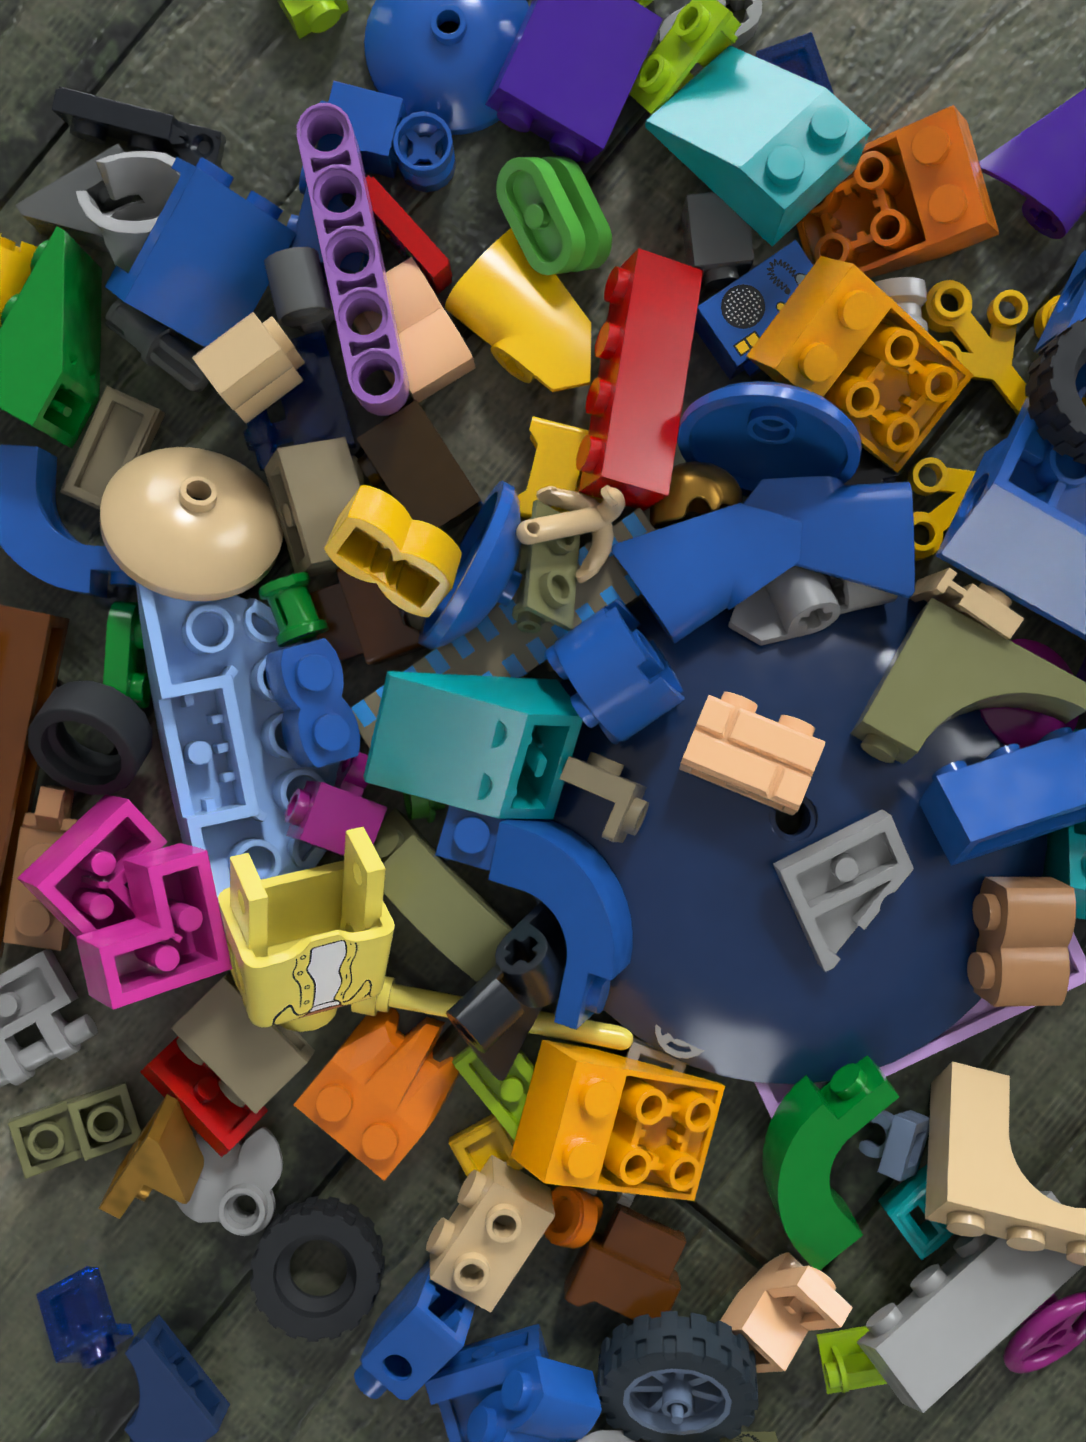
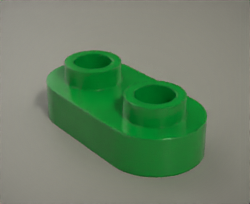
(125, 653)

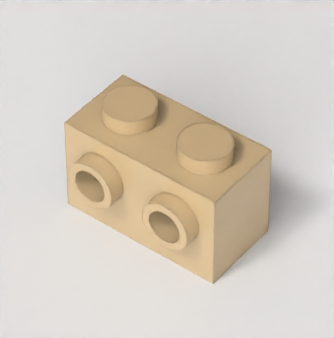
(489, 1232)

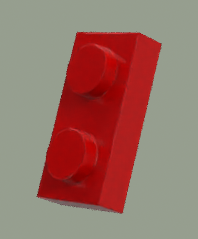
(201, 1099)

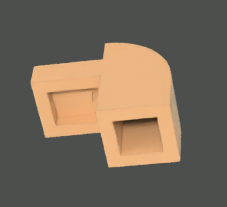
(781, 1308)

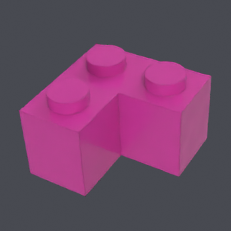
(84, 871)
(173, 934)

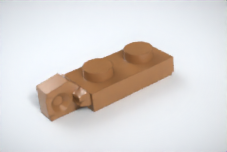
(27, 918)

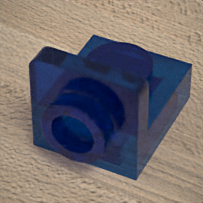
(81, 1320)

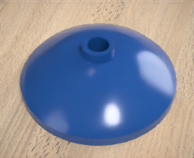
(439, 69)
(769, 433)
(484, 570)

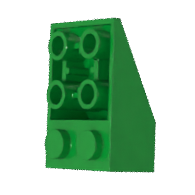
(53, 341)

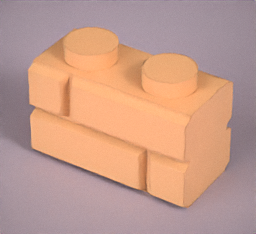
(752, 753)

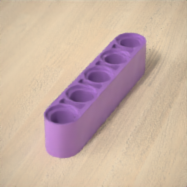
(343, 234)

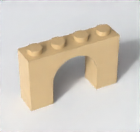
(975, 1177)

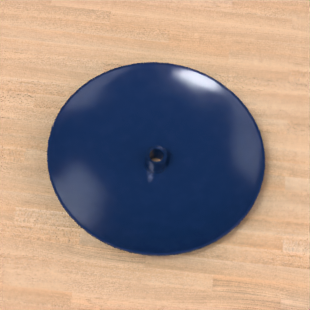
(710, 921)

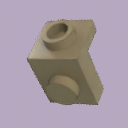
(603, 778)

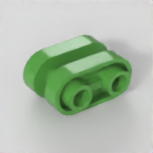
(553, 214)

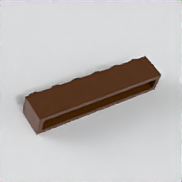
(29, 673)

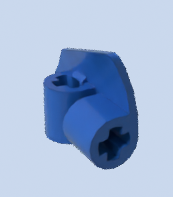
(849, 529)
(709, 563)

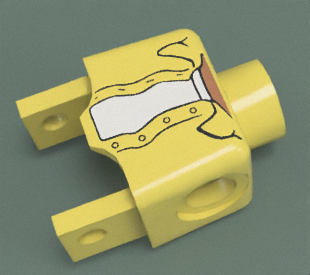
(308, 936)

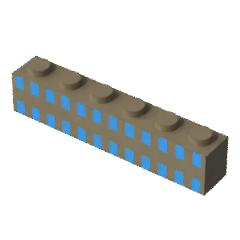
(501, 648)

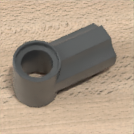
(299, 290)

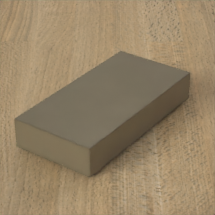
(116, 435)

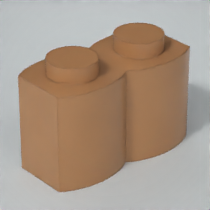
(1022, 941)

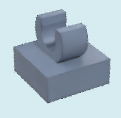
(903, 1143)

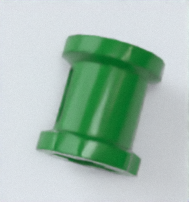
(293, 609)

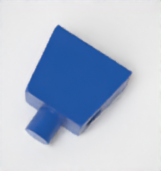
(413, 1338)

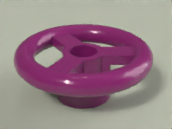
(1047, 1334)

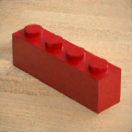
(640, 379)

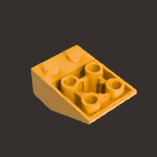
(864, 357)
(615, 1123)

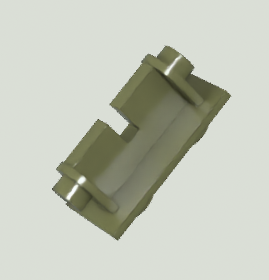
(549, 581)

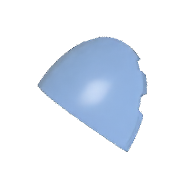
(224, 731)

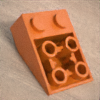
(906, 200)

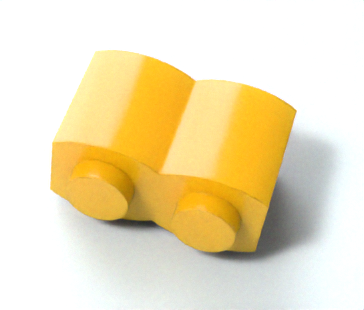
(384, 546)

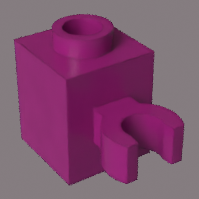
(325, 812)

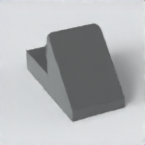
(59, 204)

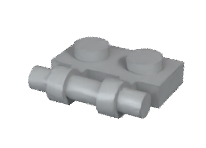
(32, 995)

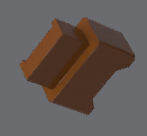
(364, 621)
(628, 1266)

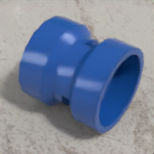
(419, 139)

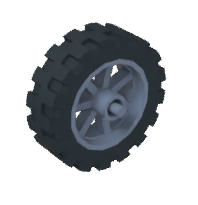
(677, 1379)

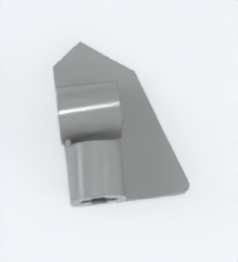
(800, 605)

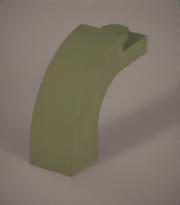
(438, 898)

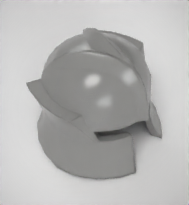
(129, 225)

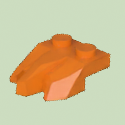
(381, 1090)

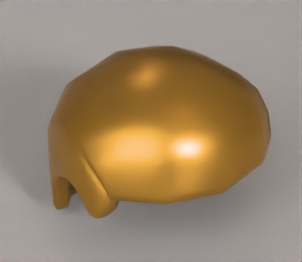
(695, 488)

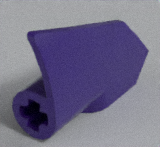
(1047, 168)

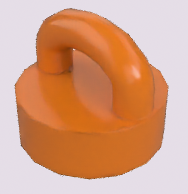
(574, 1217)

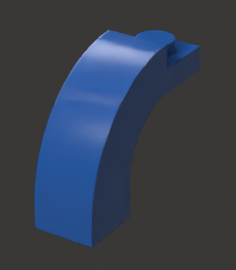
(36, 535)
(584, 898)

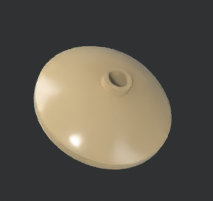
(188, 544)

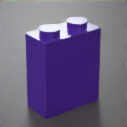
(573, 71)

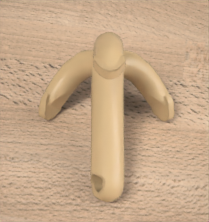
(584, 517)

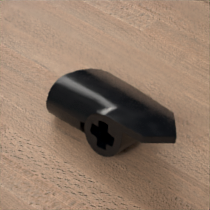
(509, 997)

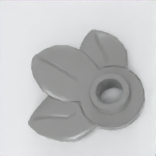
(245, 1170)

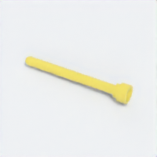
(439, 1003)

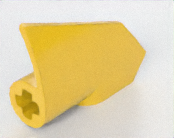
(524, 317)

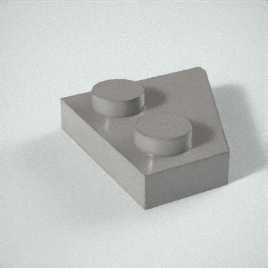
(844, 881)

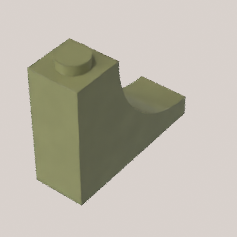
(953, 669)

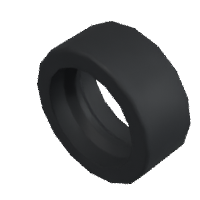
(105, 711)

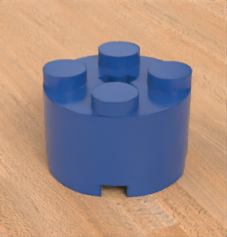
(616, 673)

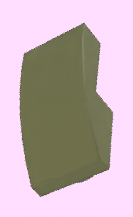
(74, 1129)

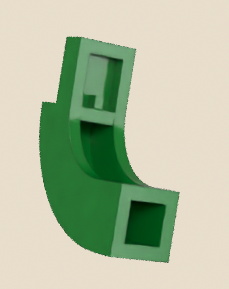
(801, 1150)

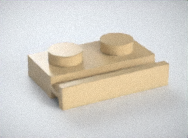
(981, 603)

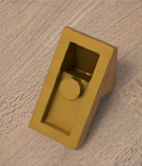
(160, 1159)

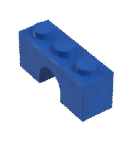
(374, 124)

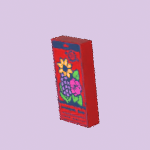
(408, 237)

